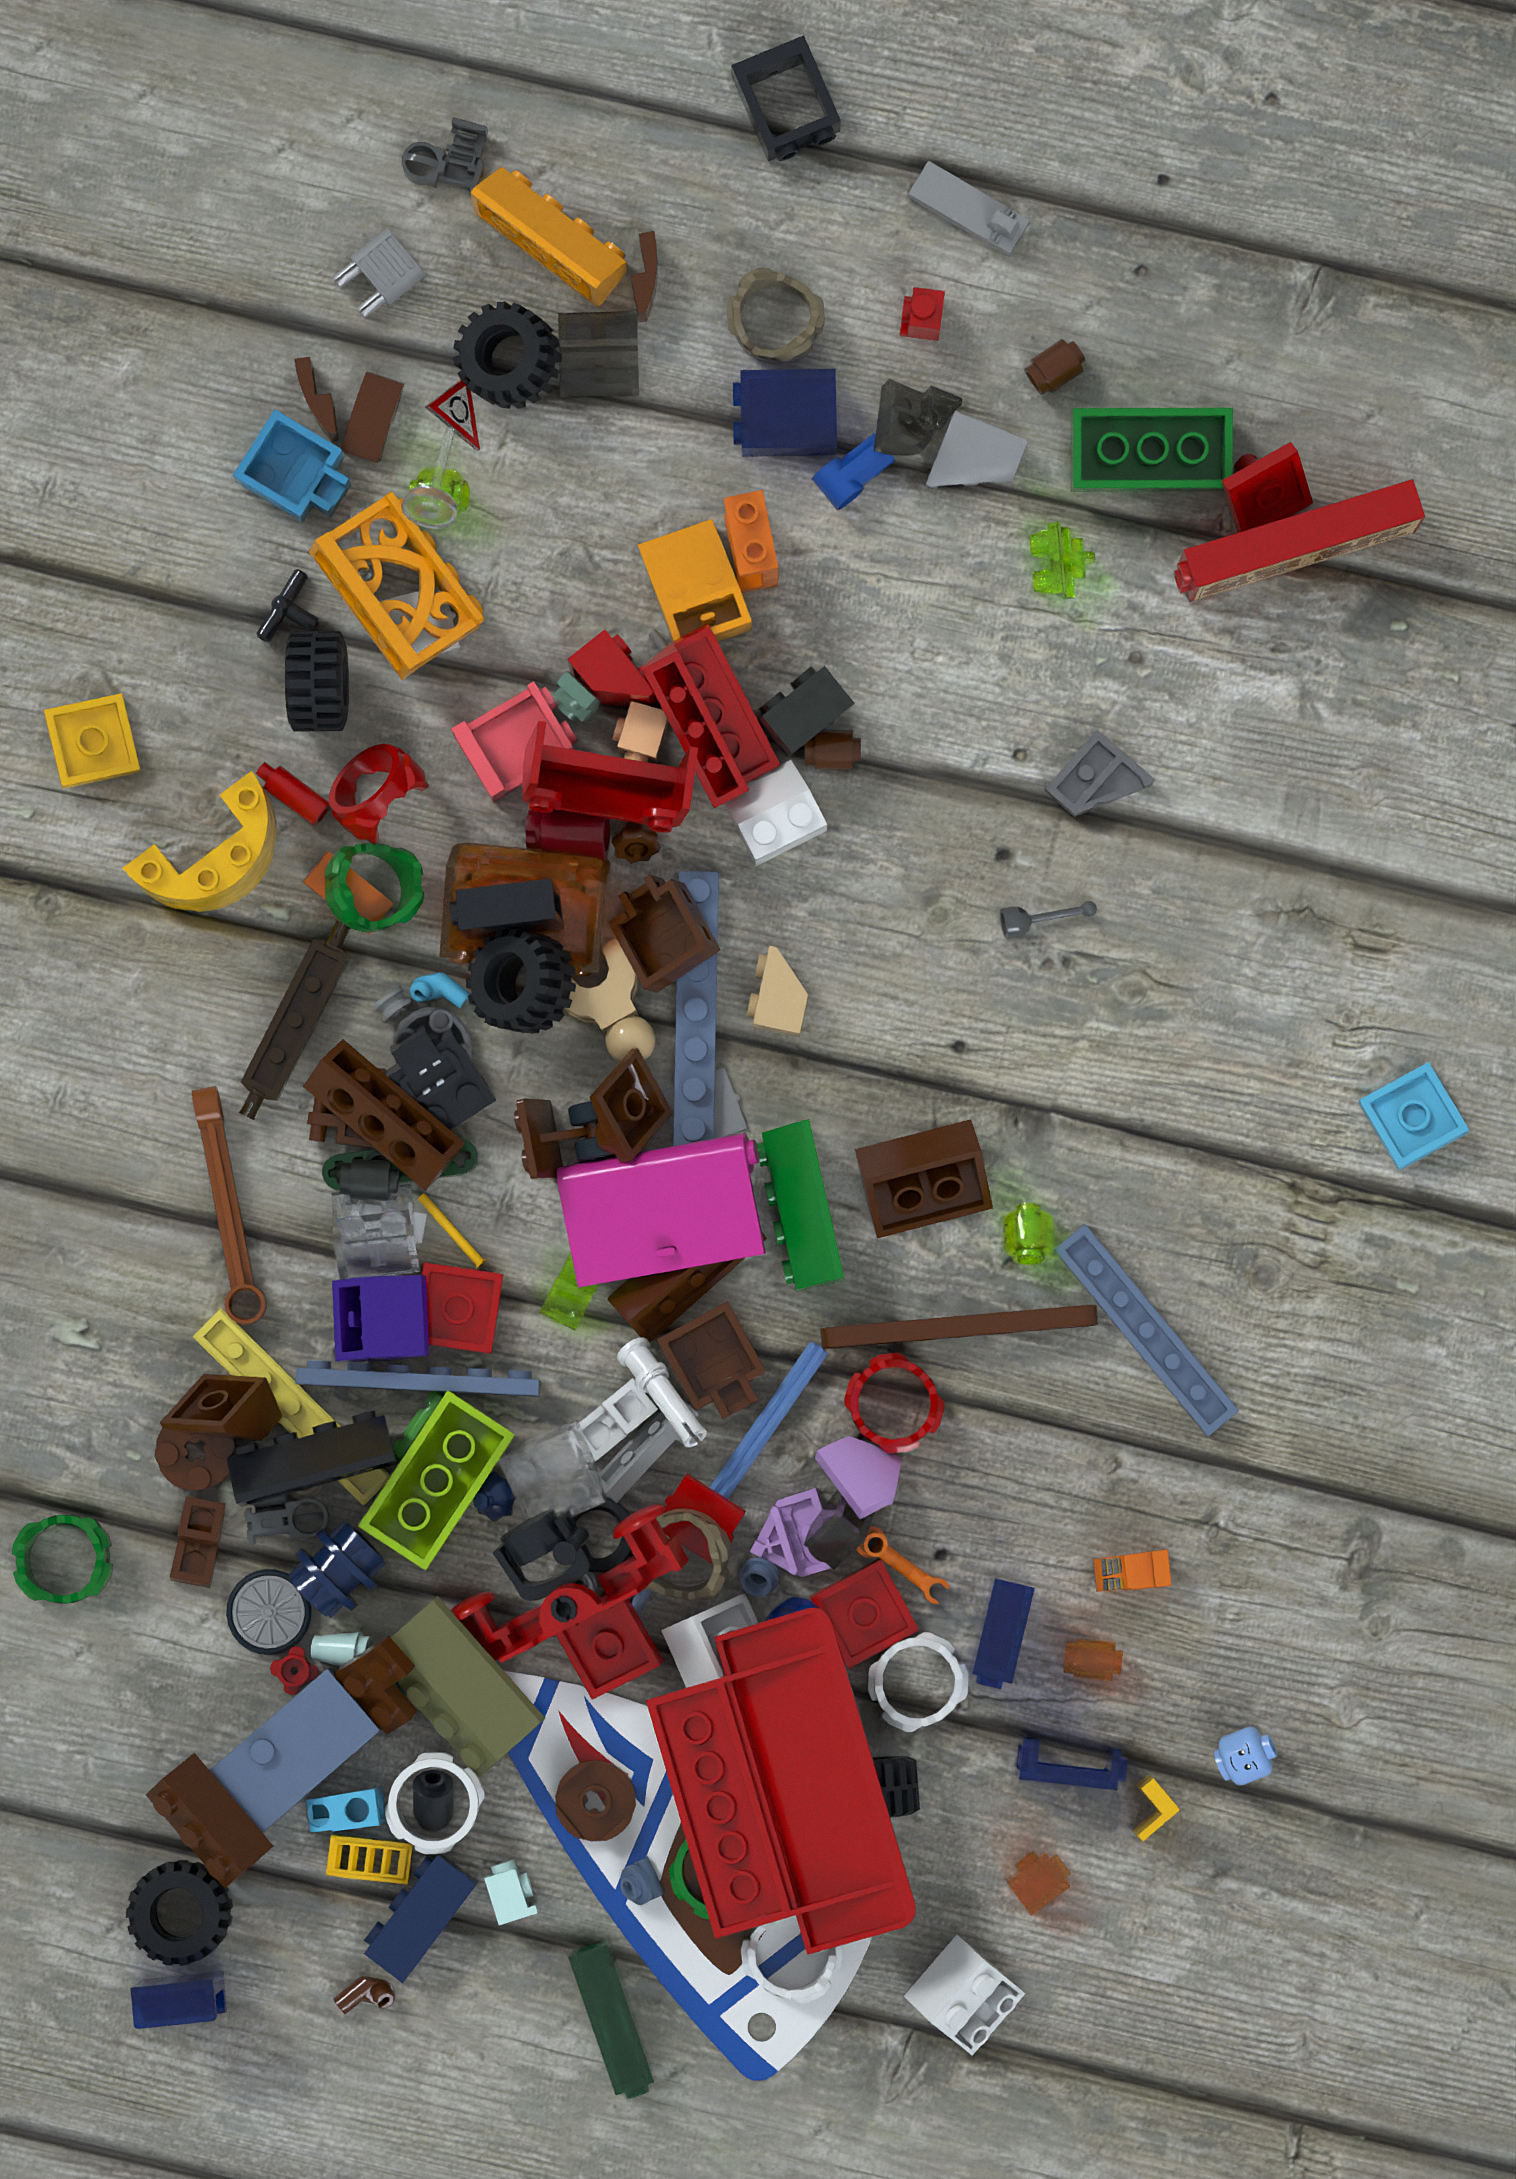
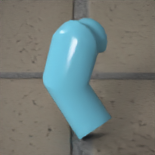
(437, 986)

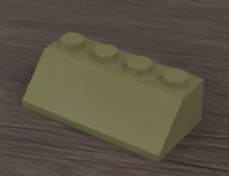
(463, 1688)

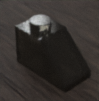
(836, 1532)

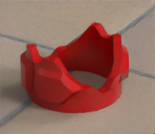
(364, 818)
(899, 1445)

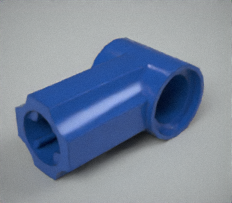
(845, 477)

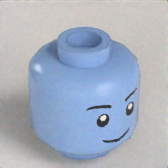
(1245, 1756)

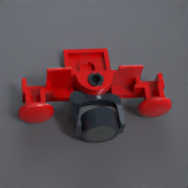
(596, 1632)

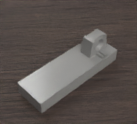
(968, 208)
(639, 1454)

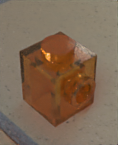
(1038, 1880)

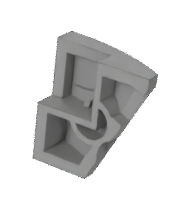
(976, 454)

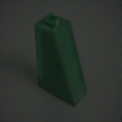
(612, 2018)

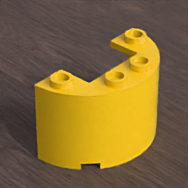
(227, 870)

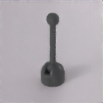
(1017, 922)

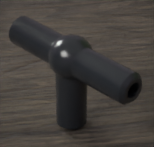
(283, 606)

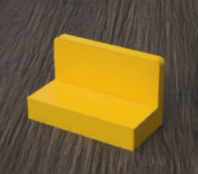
(1160, 1801)

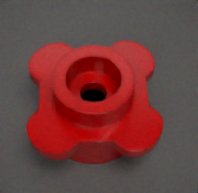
(283, 1667)

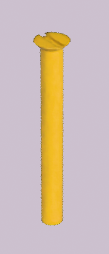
(451, 1230)

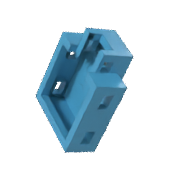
(293, 469)

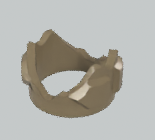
(799, 346)
(719, 1550)

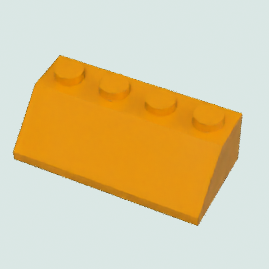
(549, 235)

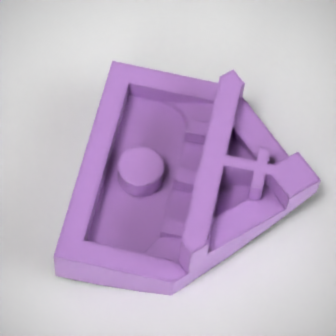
(861, 1473)
(785, 1533)

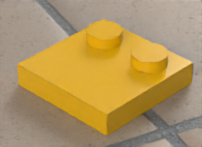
(91, 741)

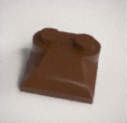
(628, 1108)

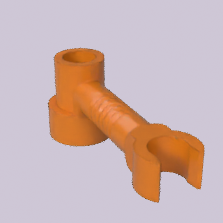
(899, 1563)

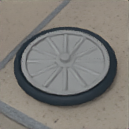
(268, 1612)

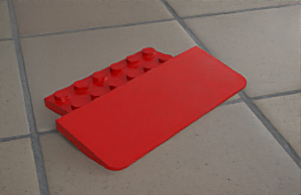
(783, 1789)

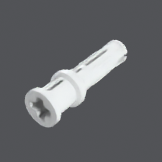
(653, 1379)

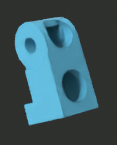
(347, 1810)

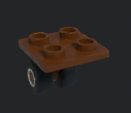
(541, 1140)

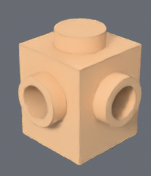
(641, 732)

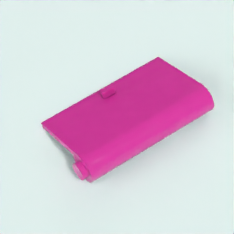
(665, 1197)

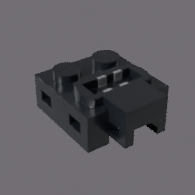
(440, 1076)

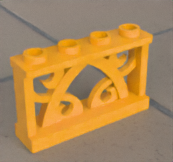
(391, 638)

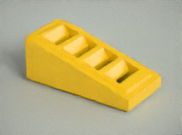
(335, 1853)

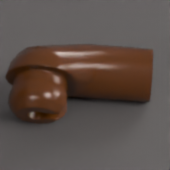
(367, 1990)

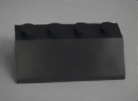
(311, 1460)

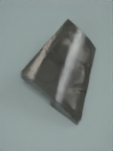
(911, 418)

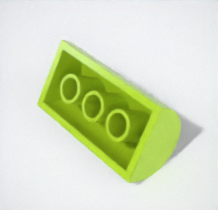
(436, 1480)

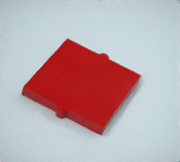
(700, 1497)

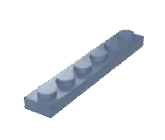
(1146, 1330)
(400, 1378)

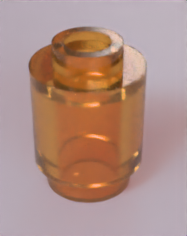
(1092, 1659)

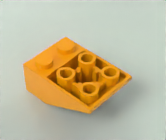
(695, 582)

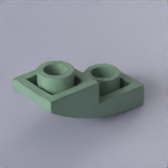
(575, 699)

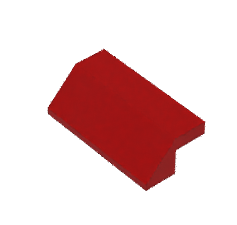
(710, 714)

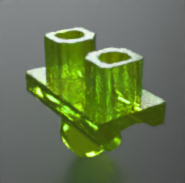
(1063, 561)

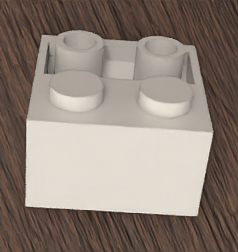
(964, 1995)

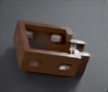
(662, 932)
(714, 1361)

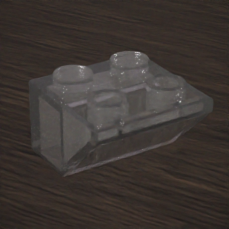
(375, 1235)
(554, 1473)

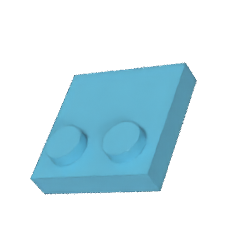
(1413, 1116)

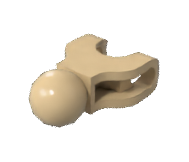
(613, 1008)

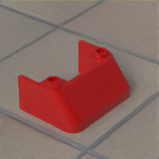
(606, 784)

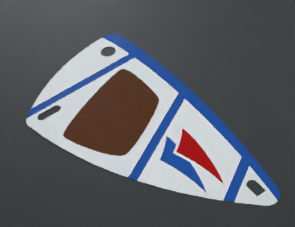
(674, 1942)

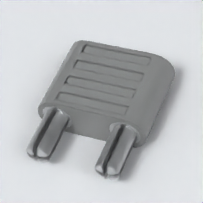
(386, 269)

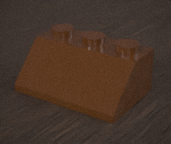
(924, 1178)
(209, 1820)

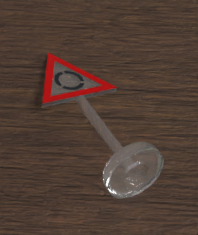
(429, 504)

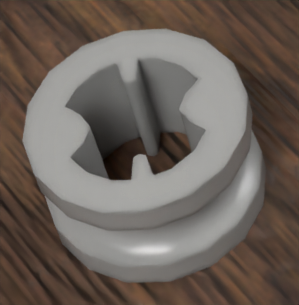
(392, 1004)

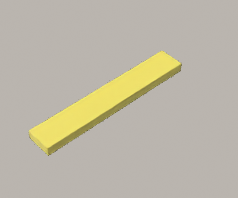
(300, 1412)

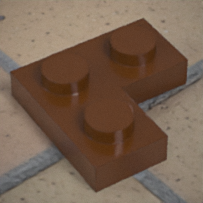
(371, 1682)

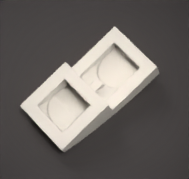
(616, 1418)

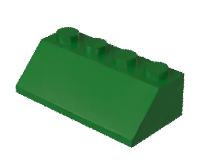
(801, 1205)

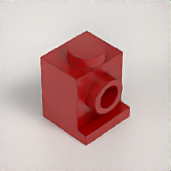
(922, 314)

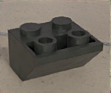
(805, 711)

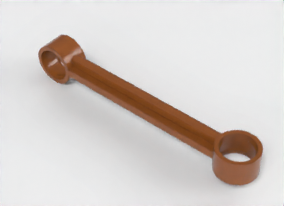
(211, 1125)

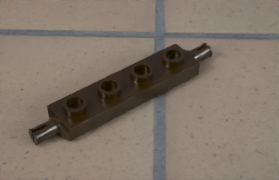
(295, 1020)

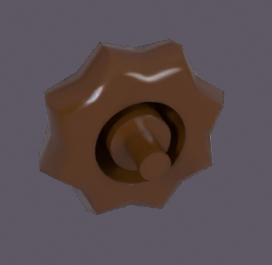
(635, 843)

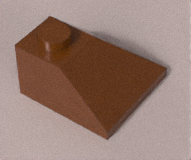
(226, 1408)

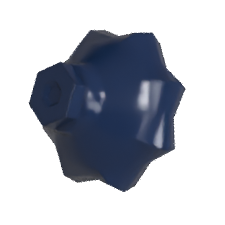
(494, 1498)

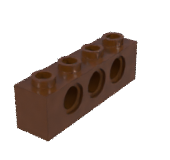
(383, 1114)

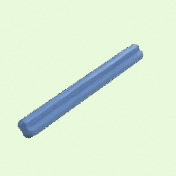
(769, 1419)

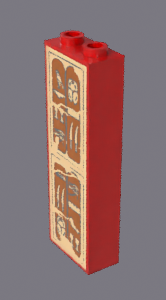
(1299, 541)

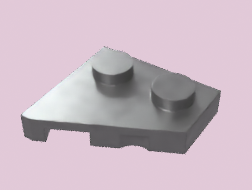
(1097, 777)

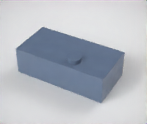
(295, 1750)

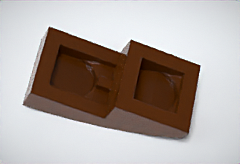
(645, 283)
(320, 405)
(372, 417)
(198, 1542)

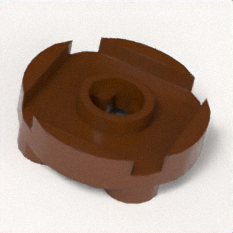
(196, 1474)
(572, 1797)

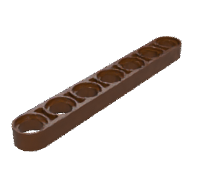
(959, 1326)

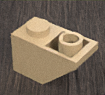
(781, 997)

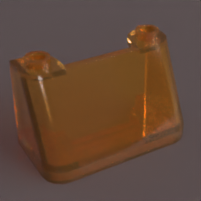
(582, 888)

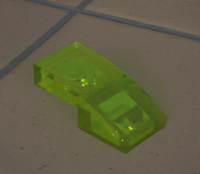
(565, 1300)

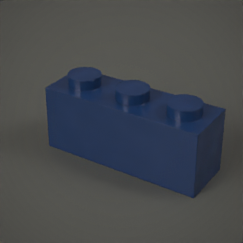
(419, 1916)

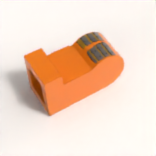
(1133, 1571)

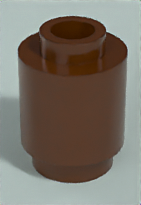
(1055, 366)
(833, 750)

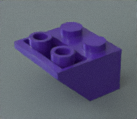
(380, 1318)

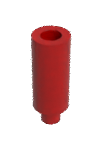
(294, 793)

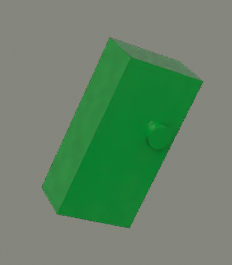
(1150, 449)

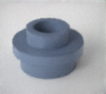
(754, 1583)

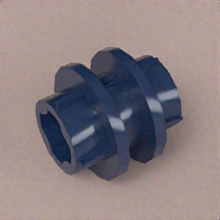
(337, 1569)

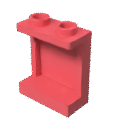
(499, 738)

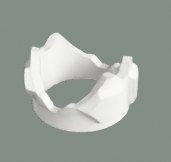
(875, 1681)
(397, 1822)
(803, 1994)

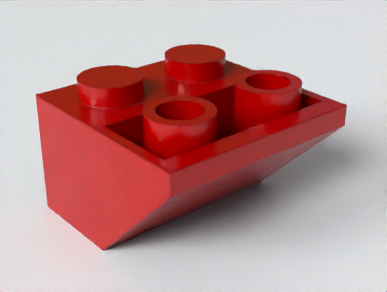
(609, 674)

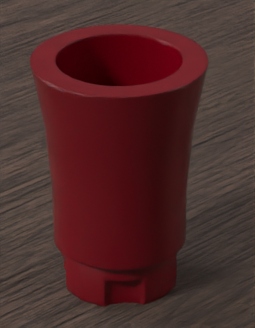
(568, 833)

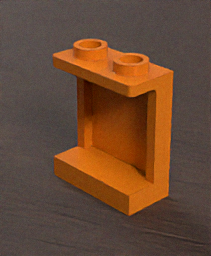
(751, 541)

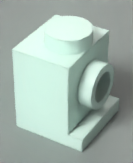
(510, 1892)

